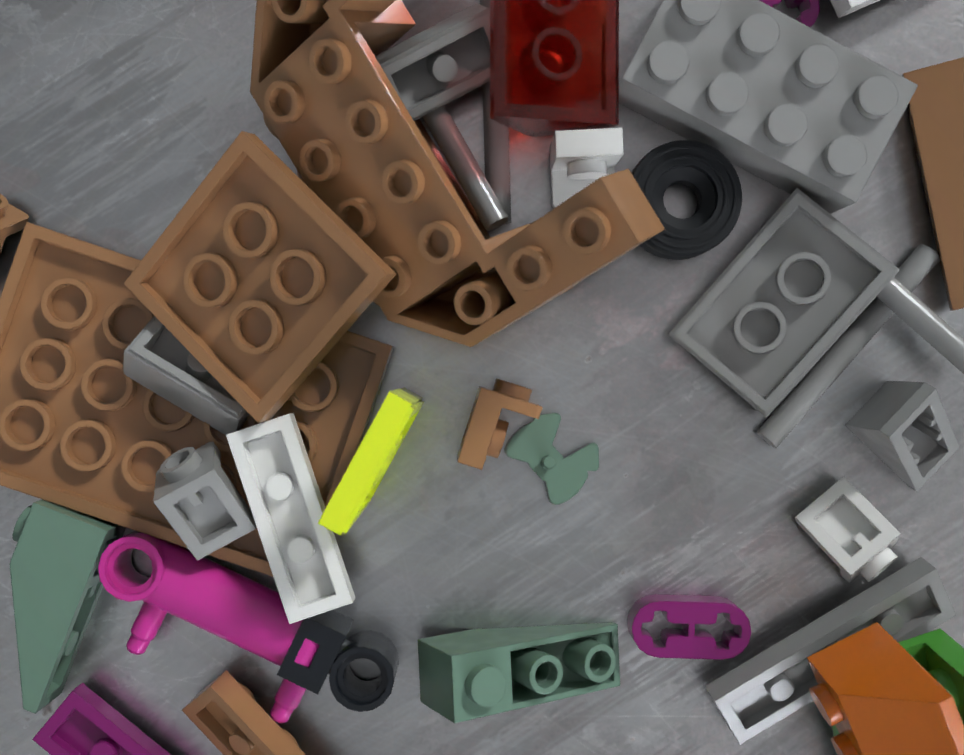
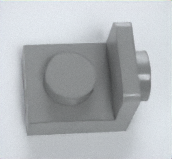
(201, 500)

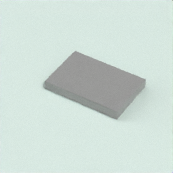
(783, 302)

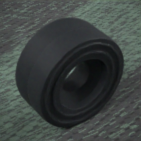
(716, 191)

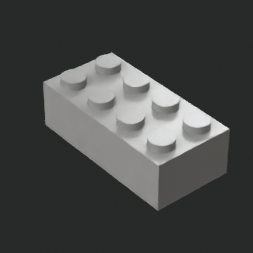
(767, 95)

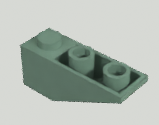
(515, 667)

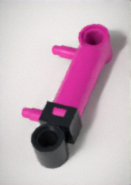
(249, 618)

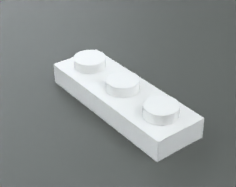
(287, 515)

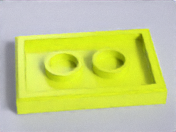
(371, 460)

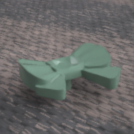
(561, 475)

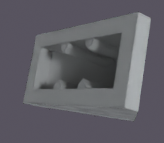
(906, 430)

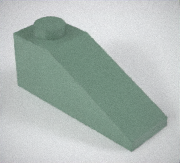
(54, 592)

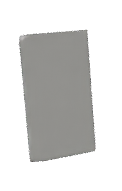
(440, 61)
(173, 373)

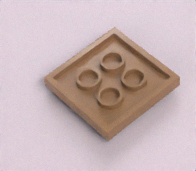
(258, 277)

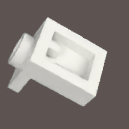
(582, 158)
(850, 531)

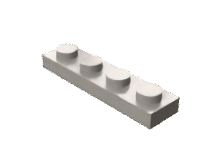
(780, 676)

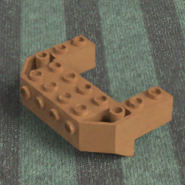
(395, 191)

